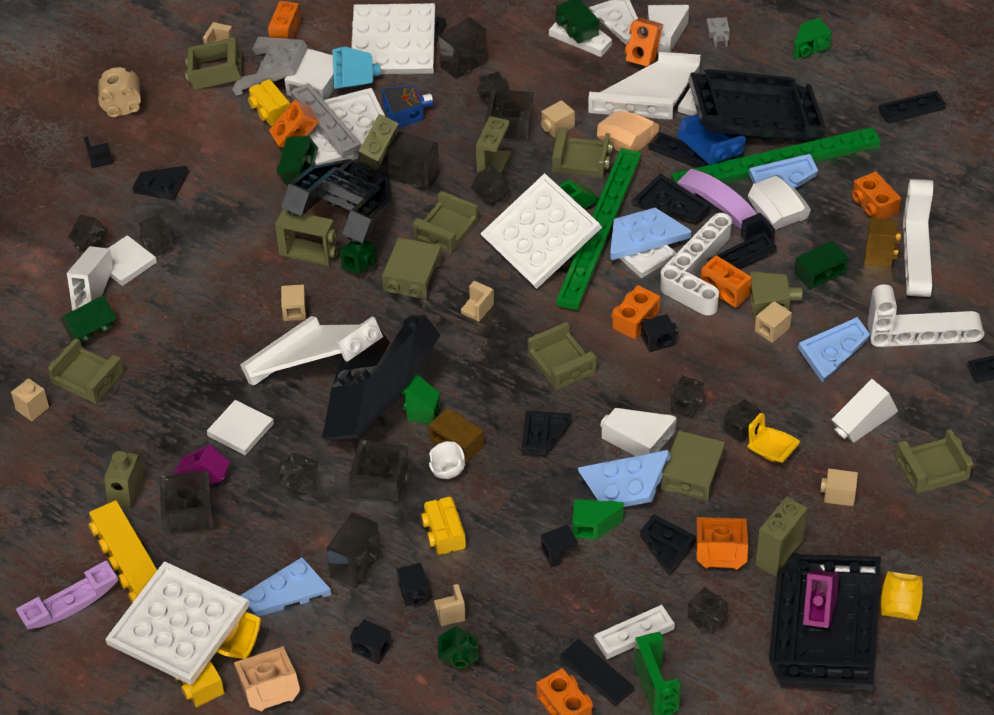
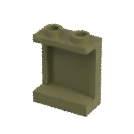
(488, 146)
(581, 155)
(447, 222)
(411, 267)
(560, 356)
(85, 372)
(934, 463)
(692, 465)

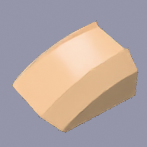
(627, 130)
(268, 679)

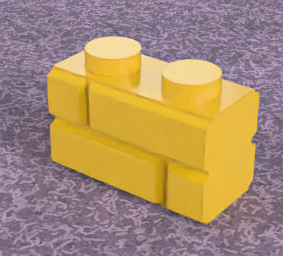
(268, 101)
(444, 526)

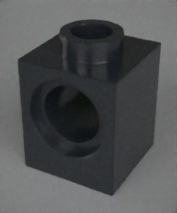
(658, 333)
(413, 584)
(370, 641)

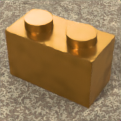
(881, 242)
(454, 428)

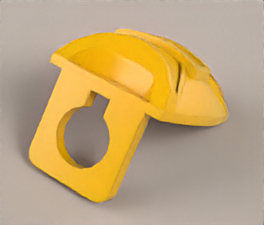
(770, 442)
(901, 596)
(242, 637)

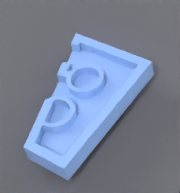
(793, 170)
(833, 347)
(288, 586)

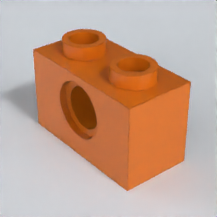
(285, 20)

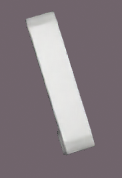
(917, 238)
(679, 273)
(918, 329)

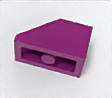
(204, 460)
(820, 598)

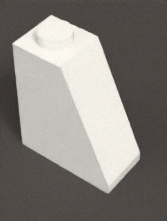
(675, 21)
(89, 276)
(864, 412)
(638, 430)

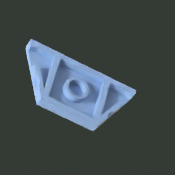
(645, 232)
(626, 479)

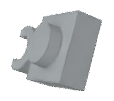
(718, 30)

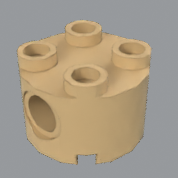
(119, 92)

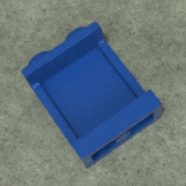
(709, 145)

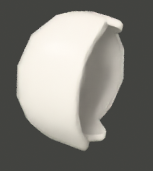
(447, 460)

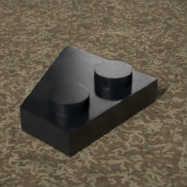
(161, 182)
(543, 431)
(666, 541)

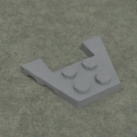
(279, 62)

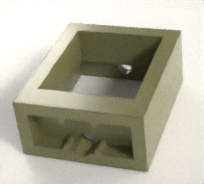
(215, 74)
(376, 143)
(303, 249)
(781, 536)

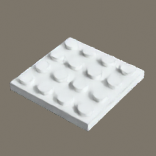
(396, 36)
(357, 112)
(541, 230)
(177, 622)

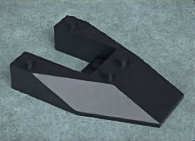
(343, 184)
(366, 390)

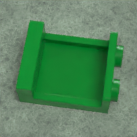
(660, 694)

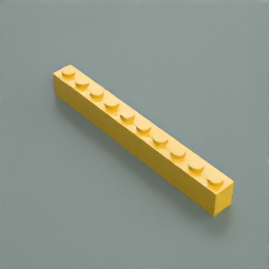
(135, 572)

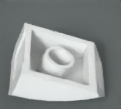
(778, 202)

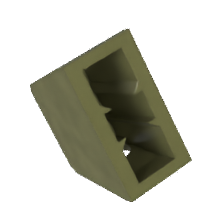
(770, 288)
(124, 471)

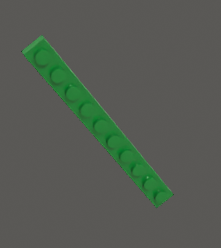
(819, 149)
(606, 211)

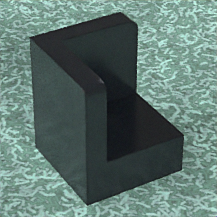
(99, 154)
(756, 225)
(556, 542)

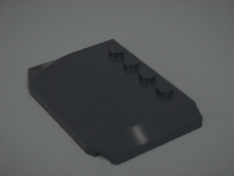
(756, 105)
(833, 655)

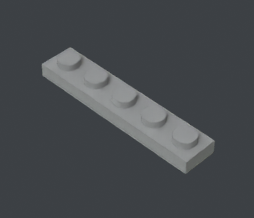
(329, 123)

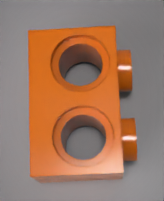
(649, 44)
(294, 122)
(876, 196)
(731, 282)
(636, 307)
(562, 701)

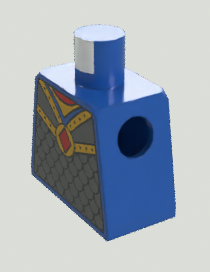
(405, 104)

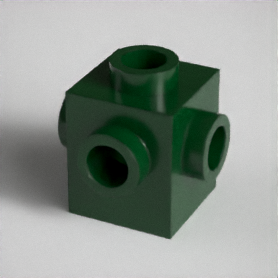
(357, 256)
(458, 648)

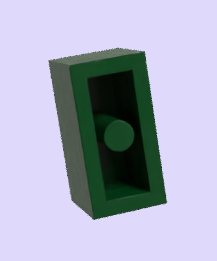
(577, 20)
(296, 157)
(821, 265)
(88, 319)

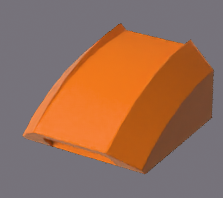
(721, 542)

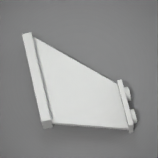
(649, 91)
(309, 343)

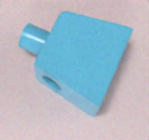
(353, 68)

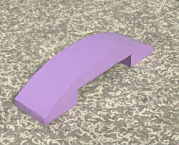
(717, 194)
(70, 600)

